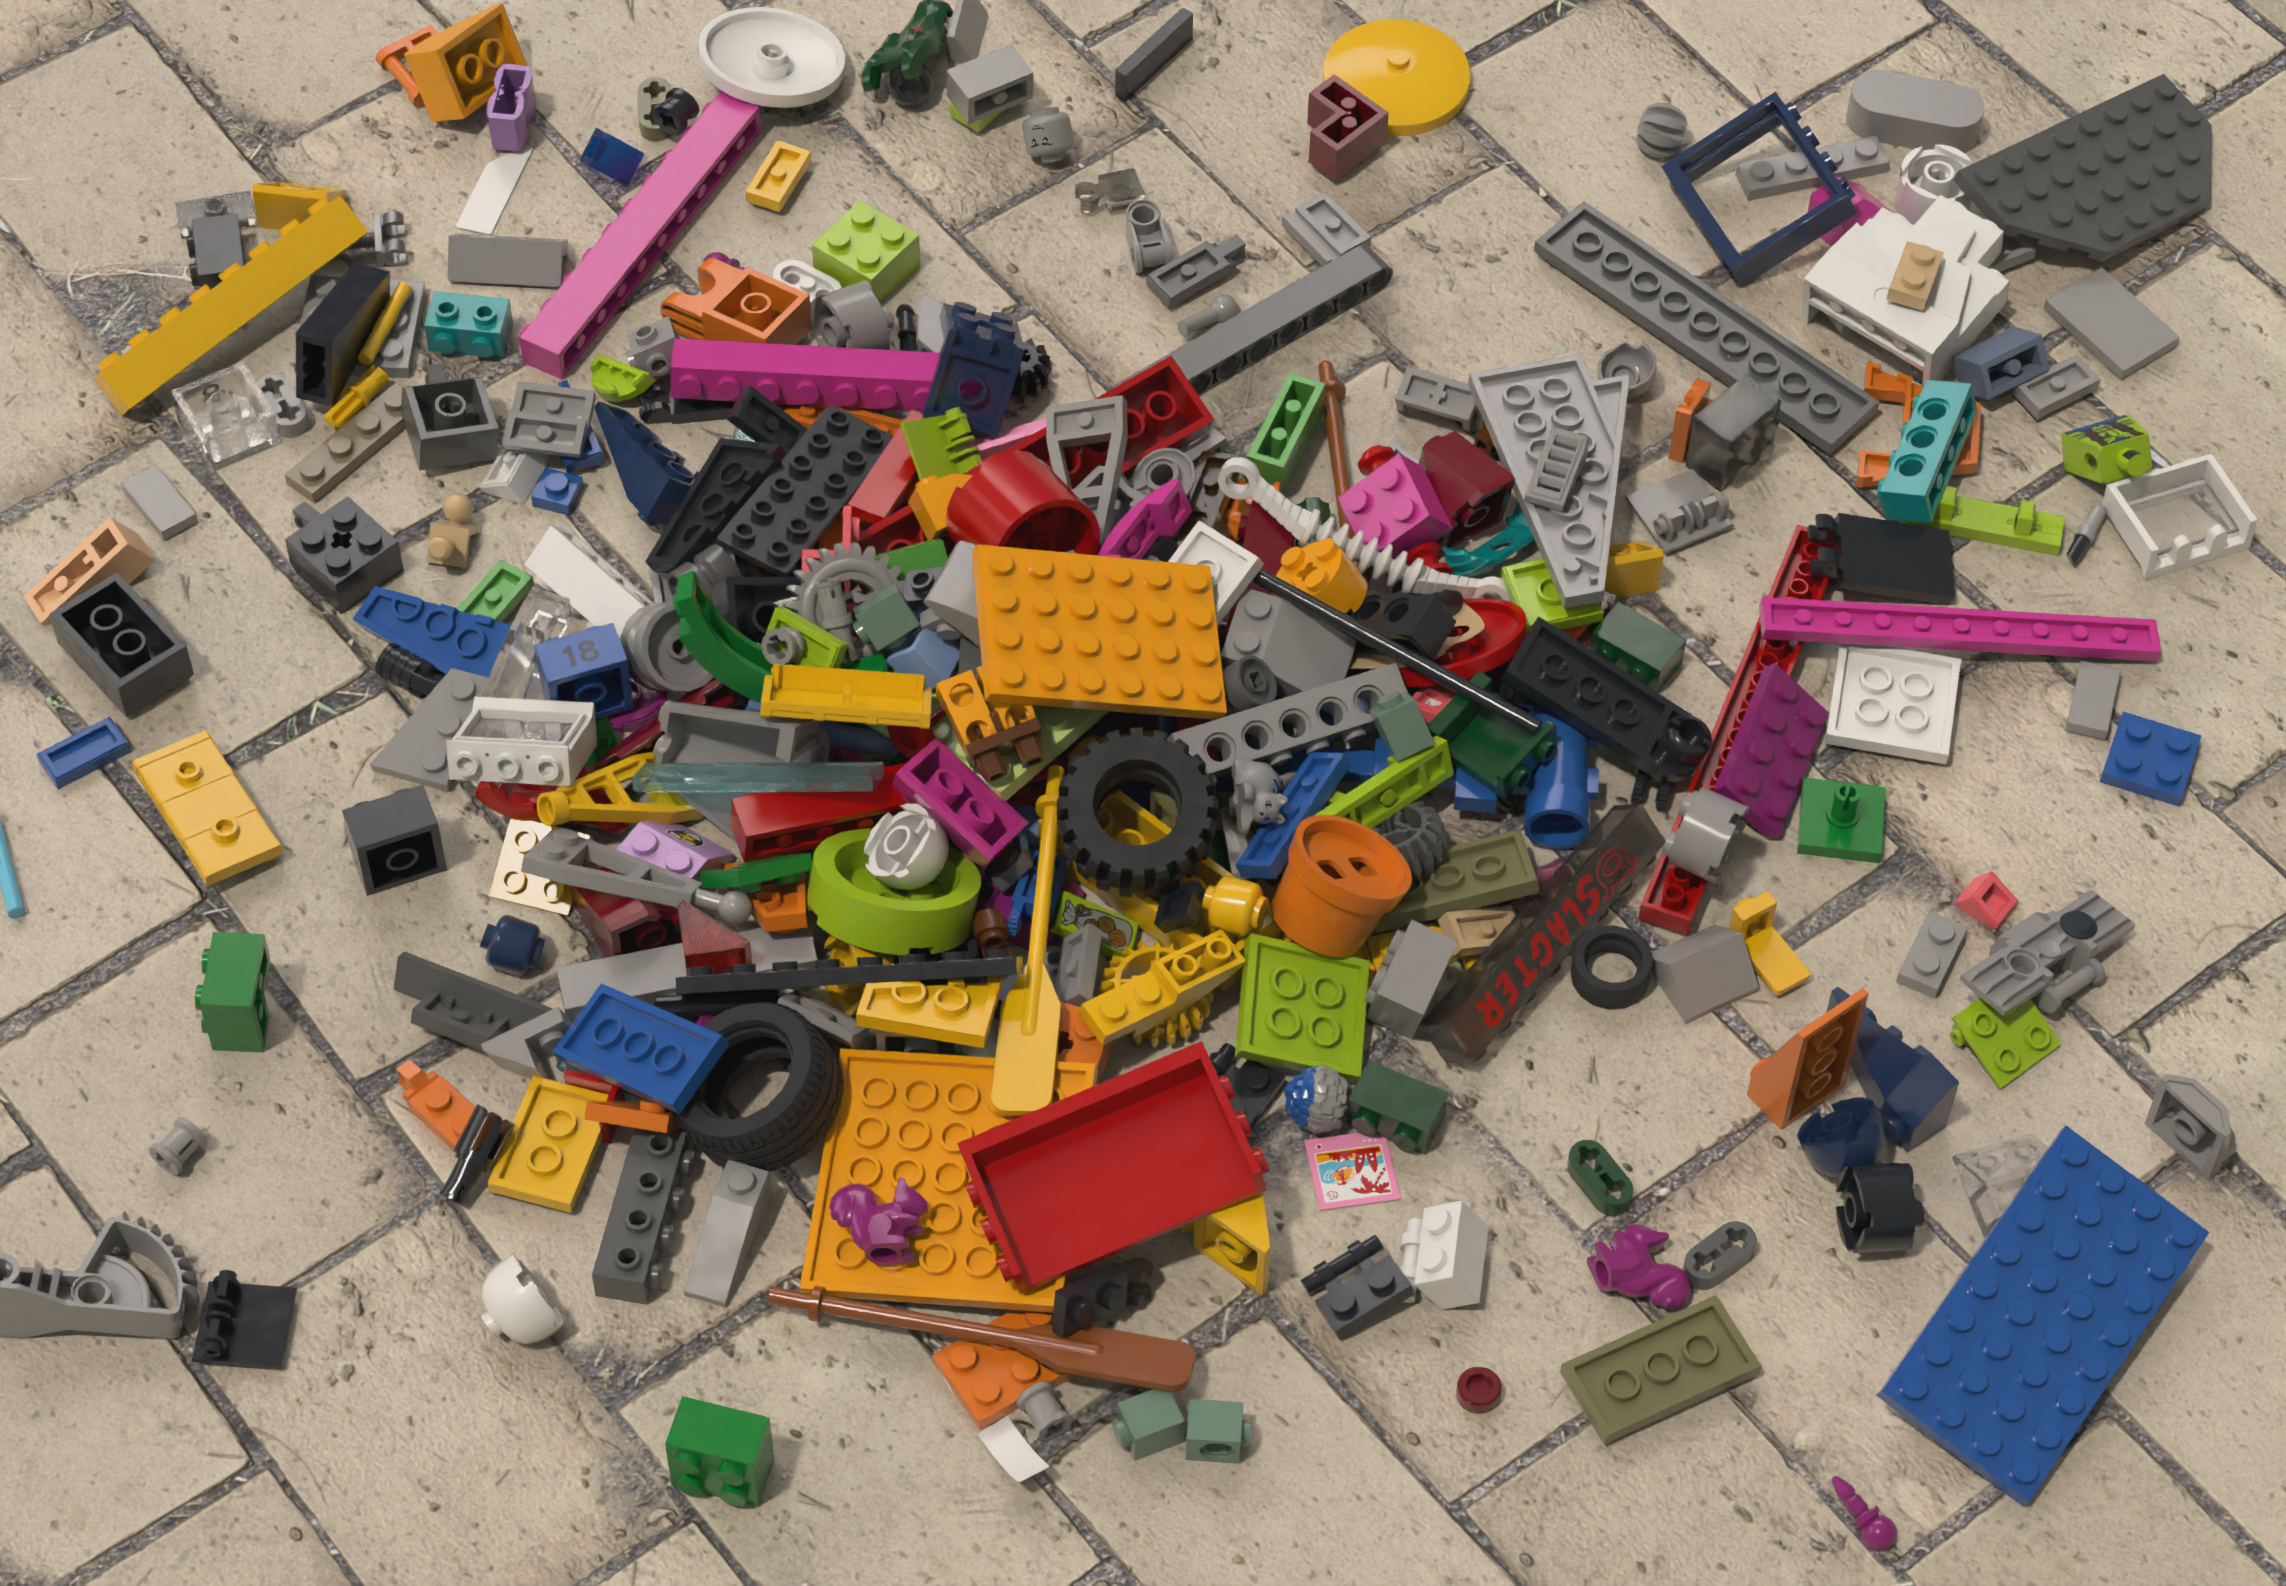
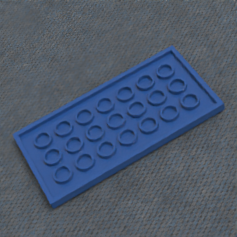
(2043, 1315)

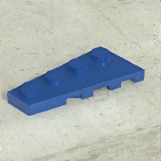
(434, 631)

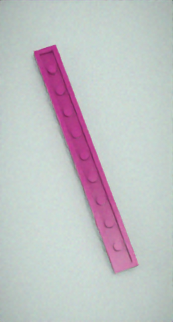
(1959, 629)

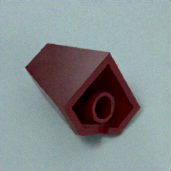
(1468, 485)
(625, 923)

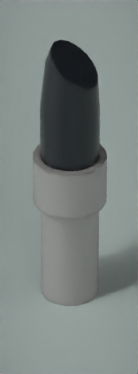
(2086, 533)

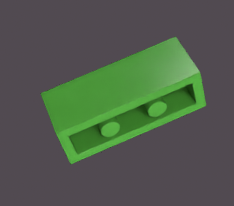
(1288, 429)

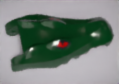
(911, 46)

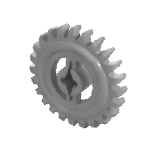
(848, 567)

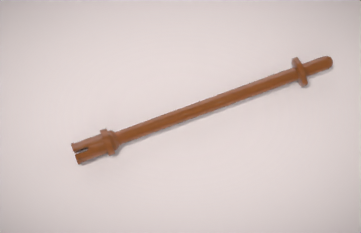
(1334, 394)

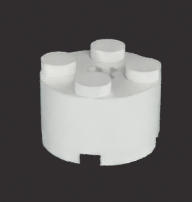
(1927, 176)

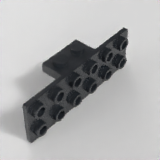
(805, 492)

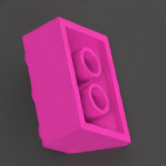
(960, 802)

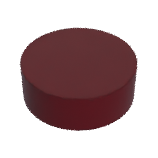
(1478, 1390)

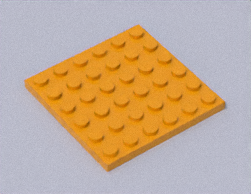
(905, 1122)

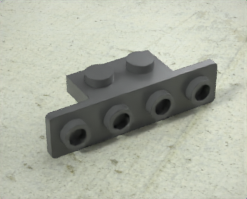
(460, 1004)

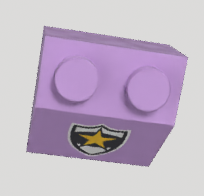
(675, 849)

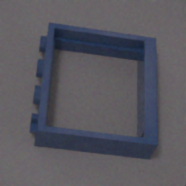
(1730, 140)

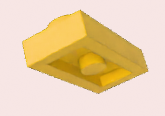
(778, 176)

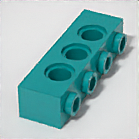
(1927, 451)

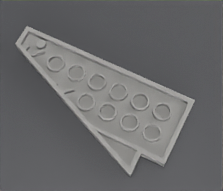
(1519, 411)

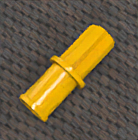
(356, 397)

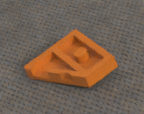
(1696, 400)
(633, 1114)

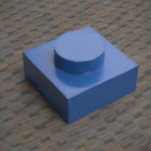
(557, 491)

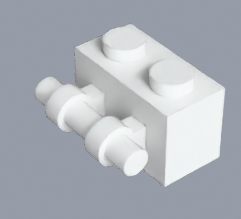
(1445, 1255)

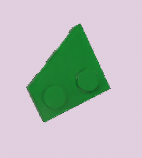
(750, 875)

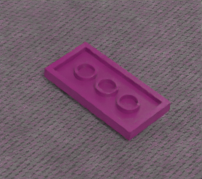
(1772, 750)

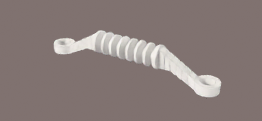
(1306, 525)

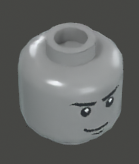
(1048, 134)

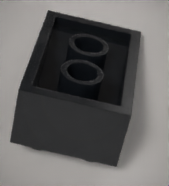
(751, 601)

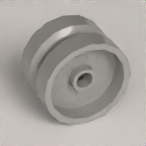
(657, 654)

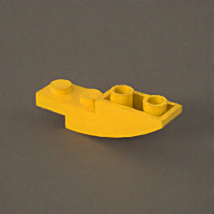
(1164, 990)

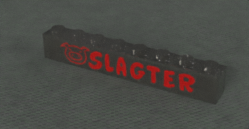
(1542, 934)

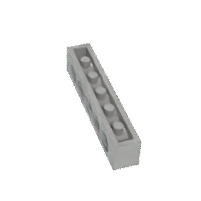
(1300, 711)

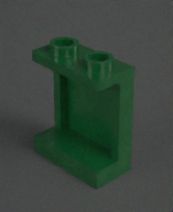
(1490, 746)

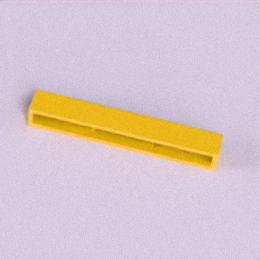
(229, 305)

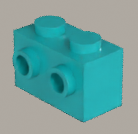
(474, 326)

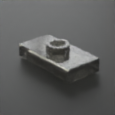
(215, 206)

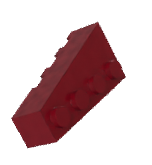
(1266, 540)

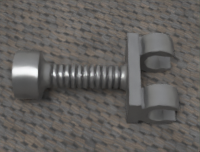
(392, 251)

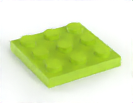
(1301, 1007)

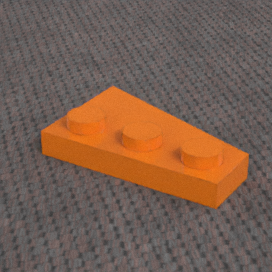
(779, 906)

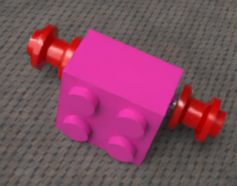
(1397, 507)

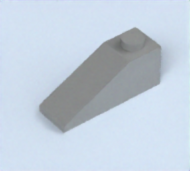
(728, 1232)

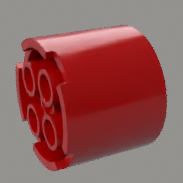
(1021, 505)

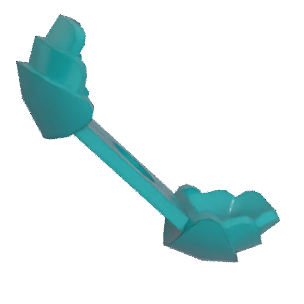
(1483, 558)

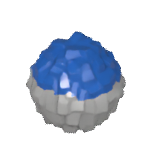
(1316, 1099)

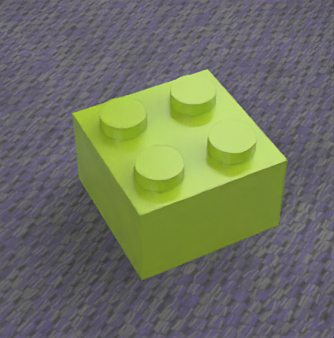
(867, 248)

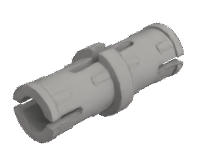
(835, 616)

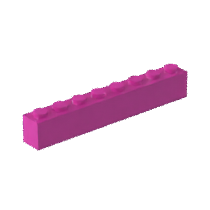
(805, 374)

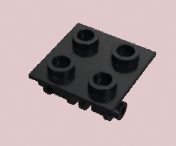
(244, 1323)

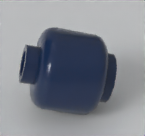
(512, 945)

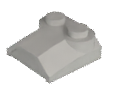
(2192, 1124)

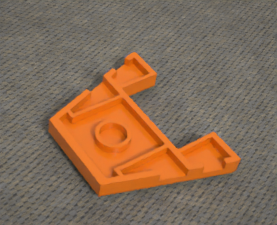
(1887, 387)

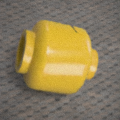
(1235, 905)

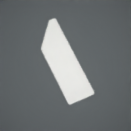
(493, 191)

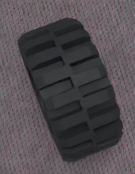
(1149, 761)

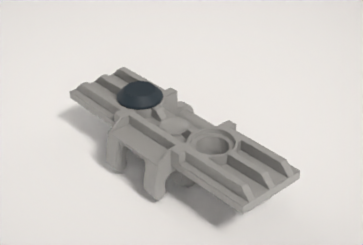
(2064, 939)

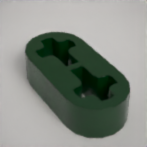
(1594, 1181)

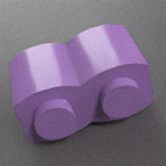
(511, 107)

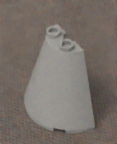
(732, 736)

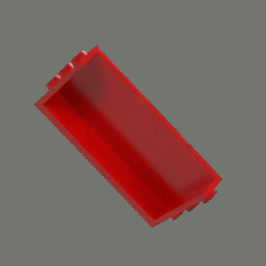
(1111, 1167)

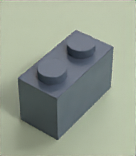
(2001, 362)

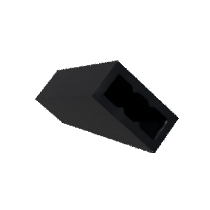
(337, 331)

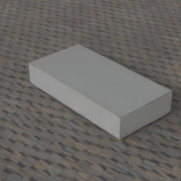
(159, 502)
(2093, 700)

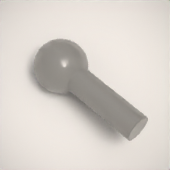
(1220, 310)

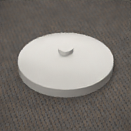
(771, 57)

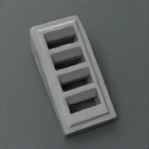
(1563, 447)

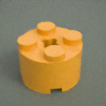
(1325, 574)

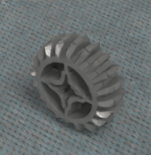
(1417, 836)

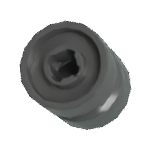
(709, 566)
(1248, 684)

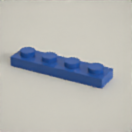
(1306, 797)

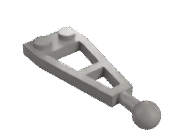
(1087, 424)
(562, 851)

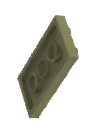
(1467, 879)
(1660, 1369)

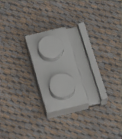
(1324, 229)

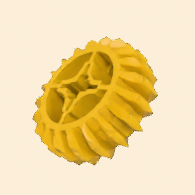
(1139, 962)

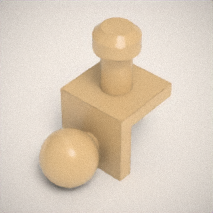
(451, 538)

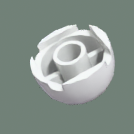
(907, 848)
(518, 1304)

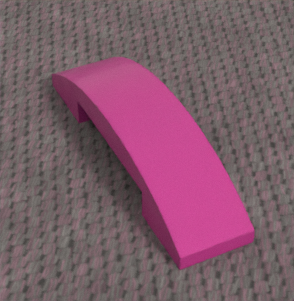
(1155, 515)

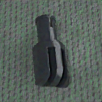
(476, 1152)

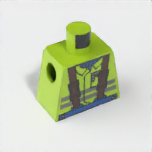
(2107, 450)

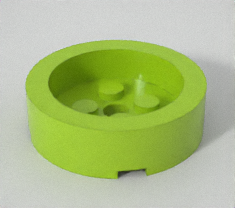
(885, 919)

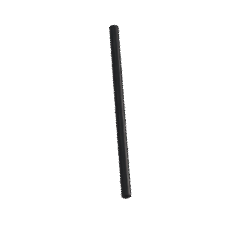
(1398, 651)

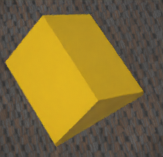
(282, 202)
(1633, 569)
(1238, 1241)

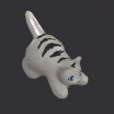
(1257, 793)

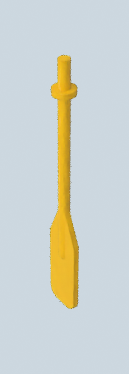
(1032, 1009)

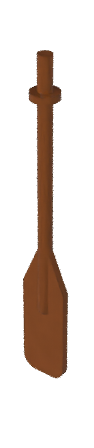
(1085, 1353)

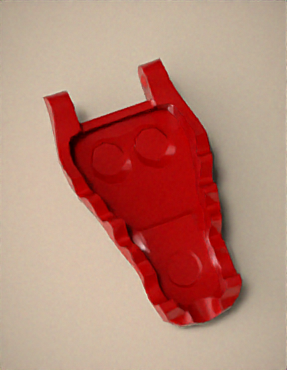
(520, 802)

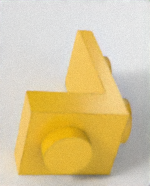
(1766, 948)

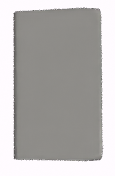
(966, 31)

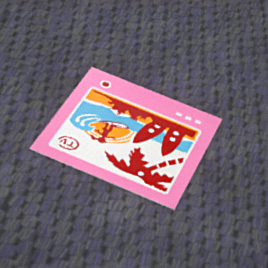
(1351, 1170)

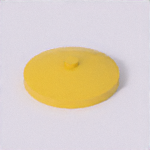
(1405, 70)

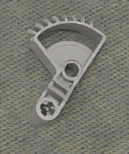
(56, 1300)

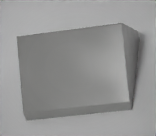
(1705, 971)

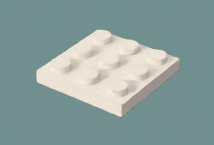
(1893, 701)

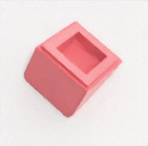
(1987, 900)

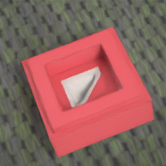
(1432, 701)

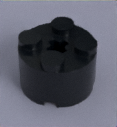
(1878, 1207)

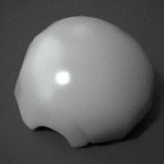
(1635, 361)

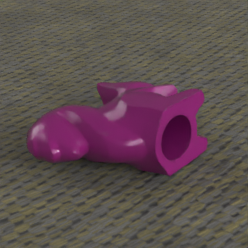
(877, 1227)
(1632, 1270)

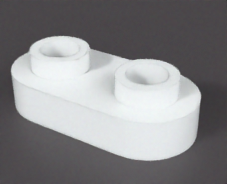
(805, 278)

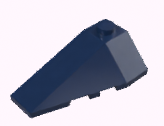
(648, 470)

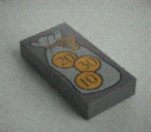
(1011, 863)

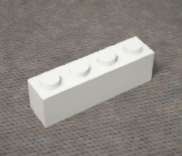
(578, 573)

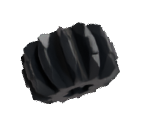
(1033, 371)

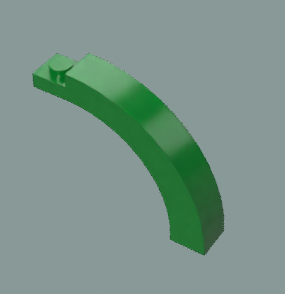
(725, 650)

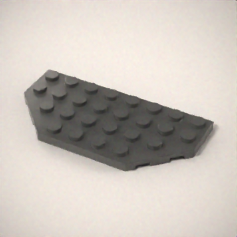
(2101, 174)

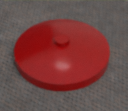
(1496, 644)

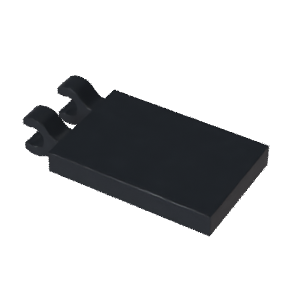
(1884, 557)

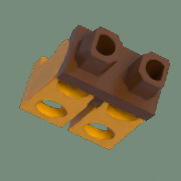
(991, 732)

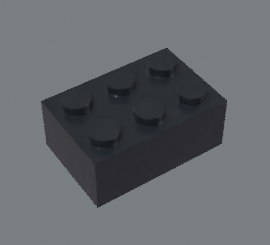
(121, 644)

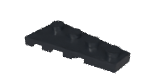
(716, 495)

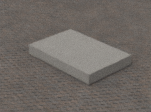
(2111, 323)

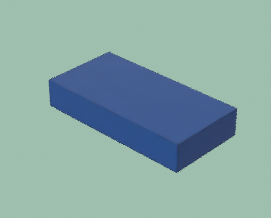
(83, 753)

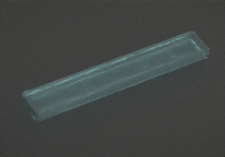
(758, 777)

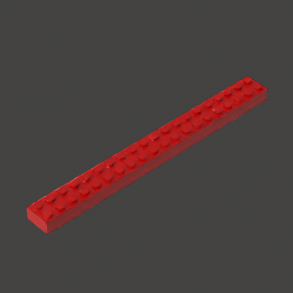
(1673, 892)

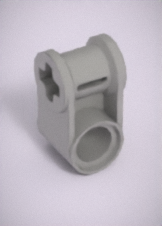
(1147, 235)

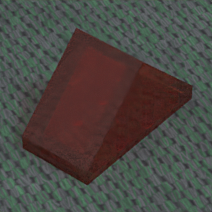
(710, 942)

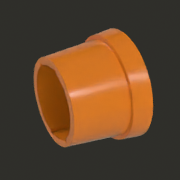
(1338, 885)

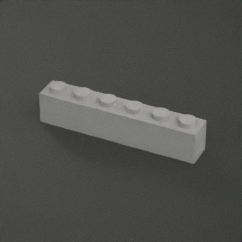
(654, 970)

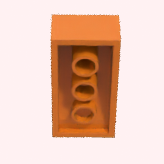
(1808, 1064)

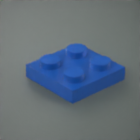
(2150, 759)

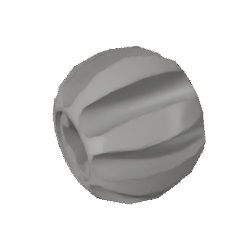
(1661, 130)

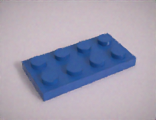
(640, 1048)

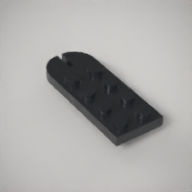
(1607, 704)

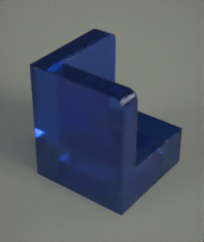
(611, 156)

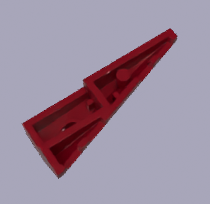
(645, 738)

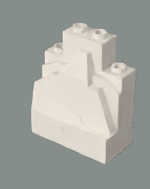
(1965, 297)

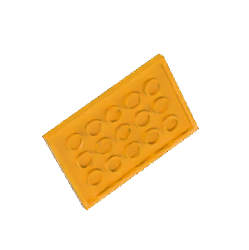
(1098, 633)

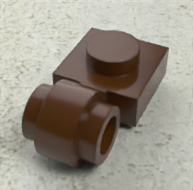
(990, 930)

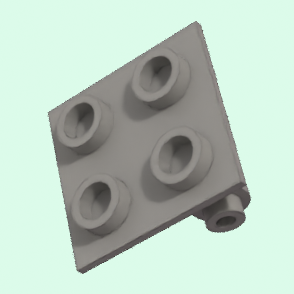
(1680, 510)

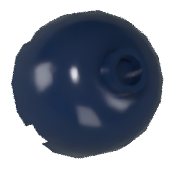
(1845, 1137)

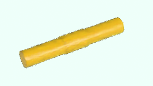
(384, 323)

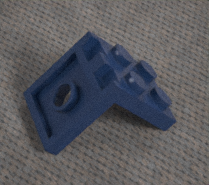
(980, 350)

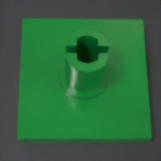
(1841, 820)

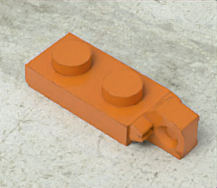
(435, 1102)

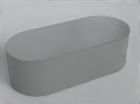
(1914, 111)

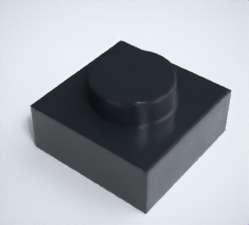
(1179, 906)

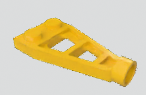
(575, 804)

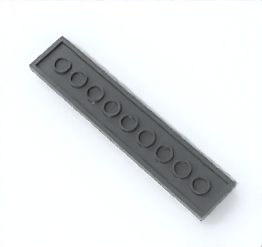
(1705, 325)

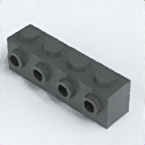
(642, 1215)

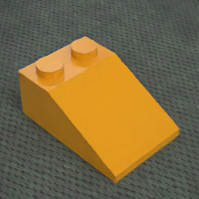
(460, 63)

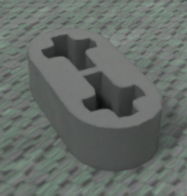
(1714, 1248)

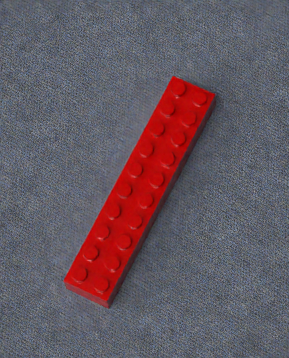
(1160, 415)

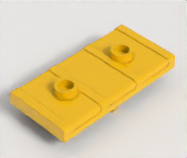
(846, 696)
(207, 808)

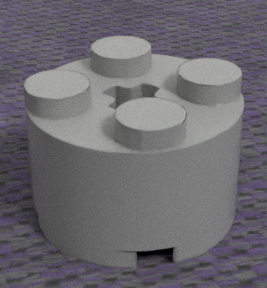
(852, 318)
(1706, 834)

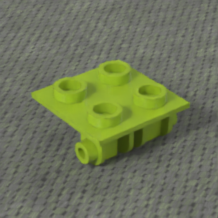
(939, 444)
(2004, 1043)

